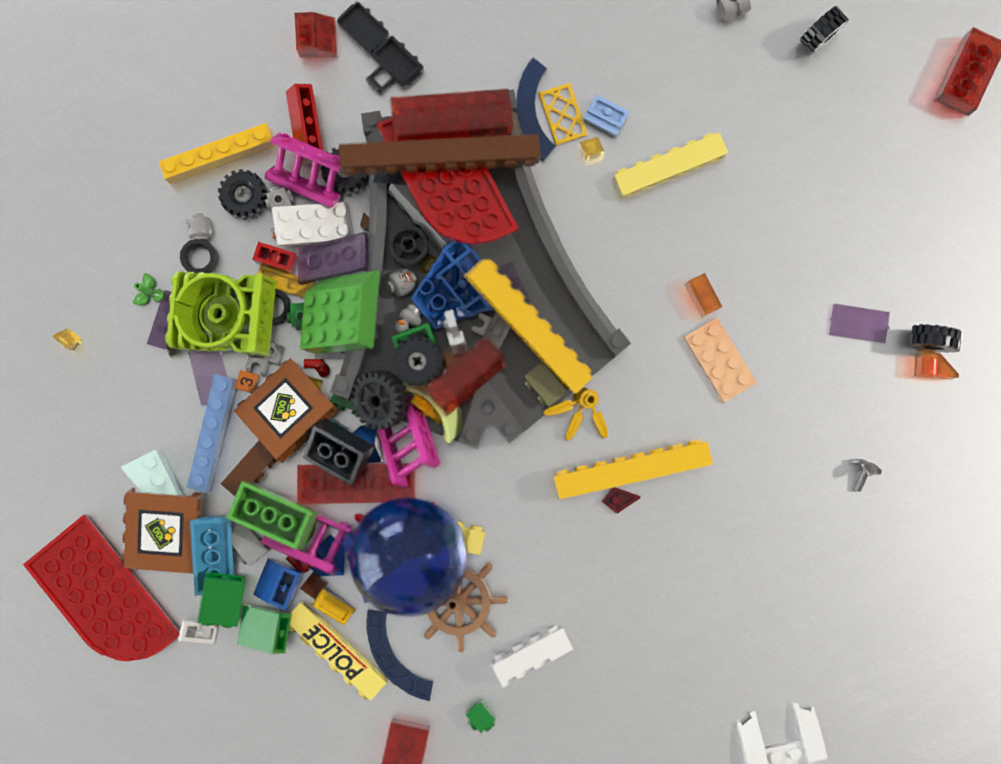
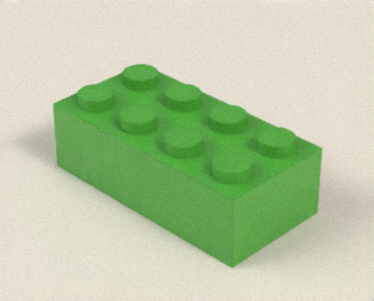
(272, 515)

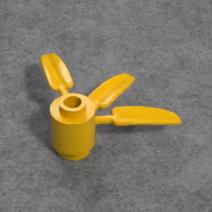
(584, 398)

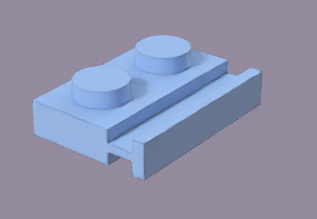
(606, 115)

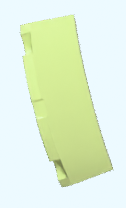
(452, 424)

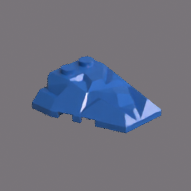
(447, 287)

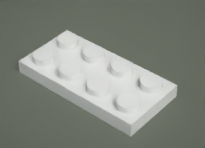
(311, 223)

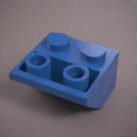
(278, 584)

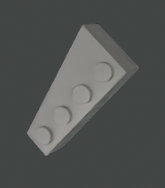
(406, 201)

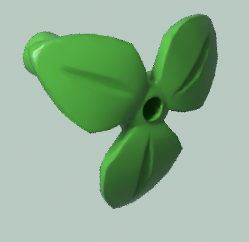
(146, 290)

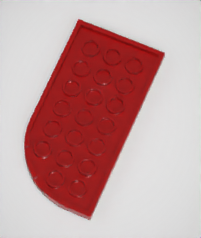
(458, 202)
(100, 595)

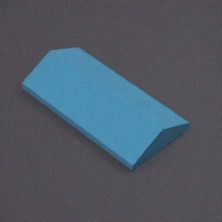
(210, 548)

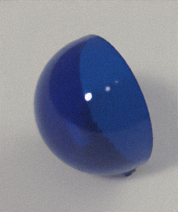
(407, 557)

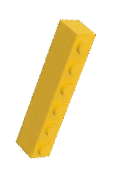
(217, 153)

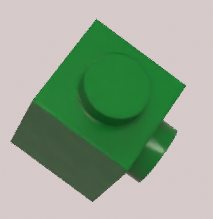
(480, 717)

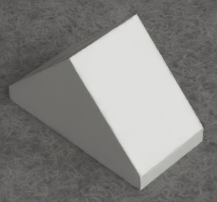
(196, 632)

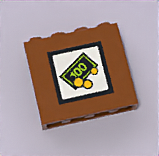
(285, 410)
(159, 531)

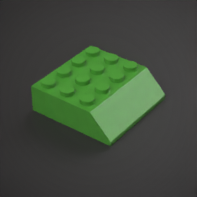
(340, 313)

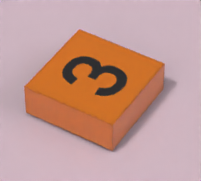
(247, 381)

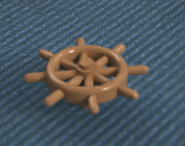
(459, 604)

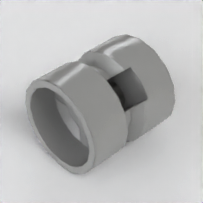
(729, 8)

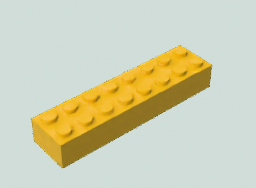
(528, 326)
(632, 470)

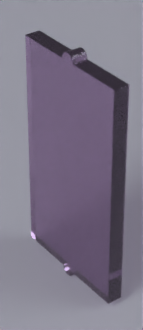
(859, 323)
(204, 367)

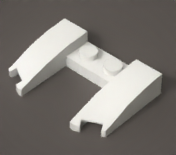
(808, 748)

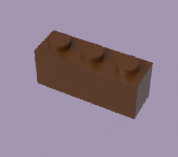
(250, 468)

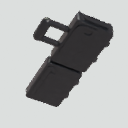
(387, 53)

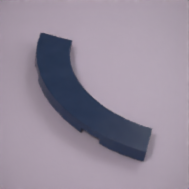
(526, 105)
(389, 663)

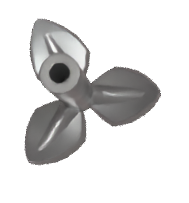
(868, 470)

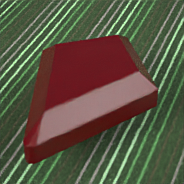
(619, 499)

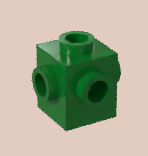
(295, 309)

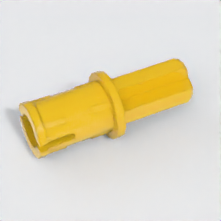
(426, 408)

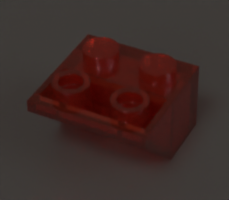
(315, 34)

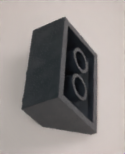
(338, 451)

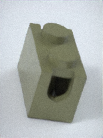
(544, 384)

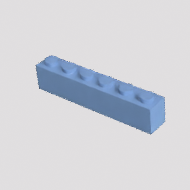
(212, 433)

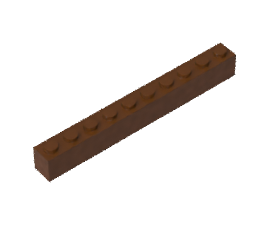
(439, 154)

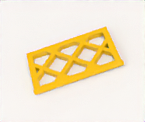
(572, 101)

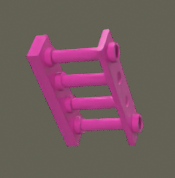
(293, 180)
(422, 441)
(309, 556)

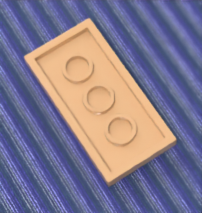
(720, 360)

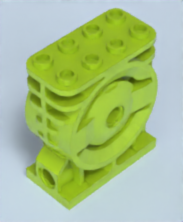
(243, 325)

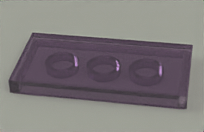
(333, 258)

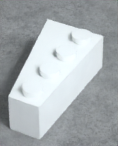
(531, 655)

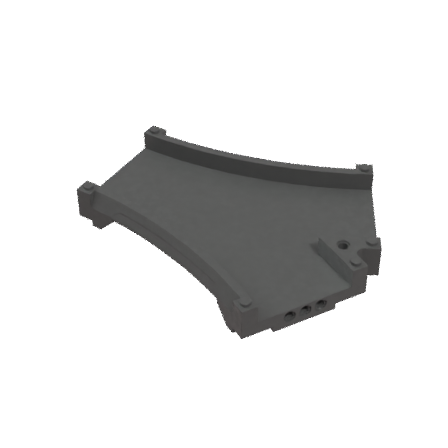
(545, 273)

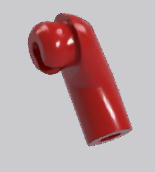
(319, 365)
(302, 567)

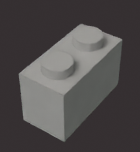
(248, 544)

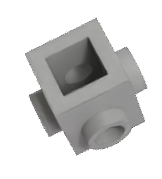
(275, 193)

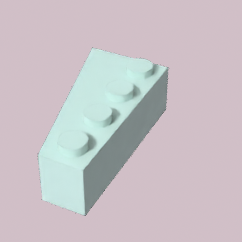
(153, 474)

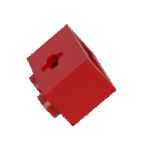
(275, 258)

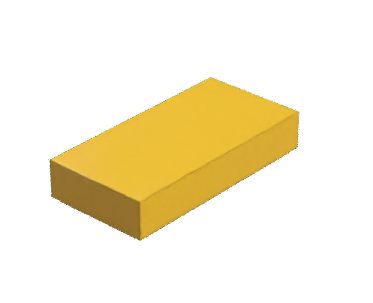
(333, 606)

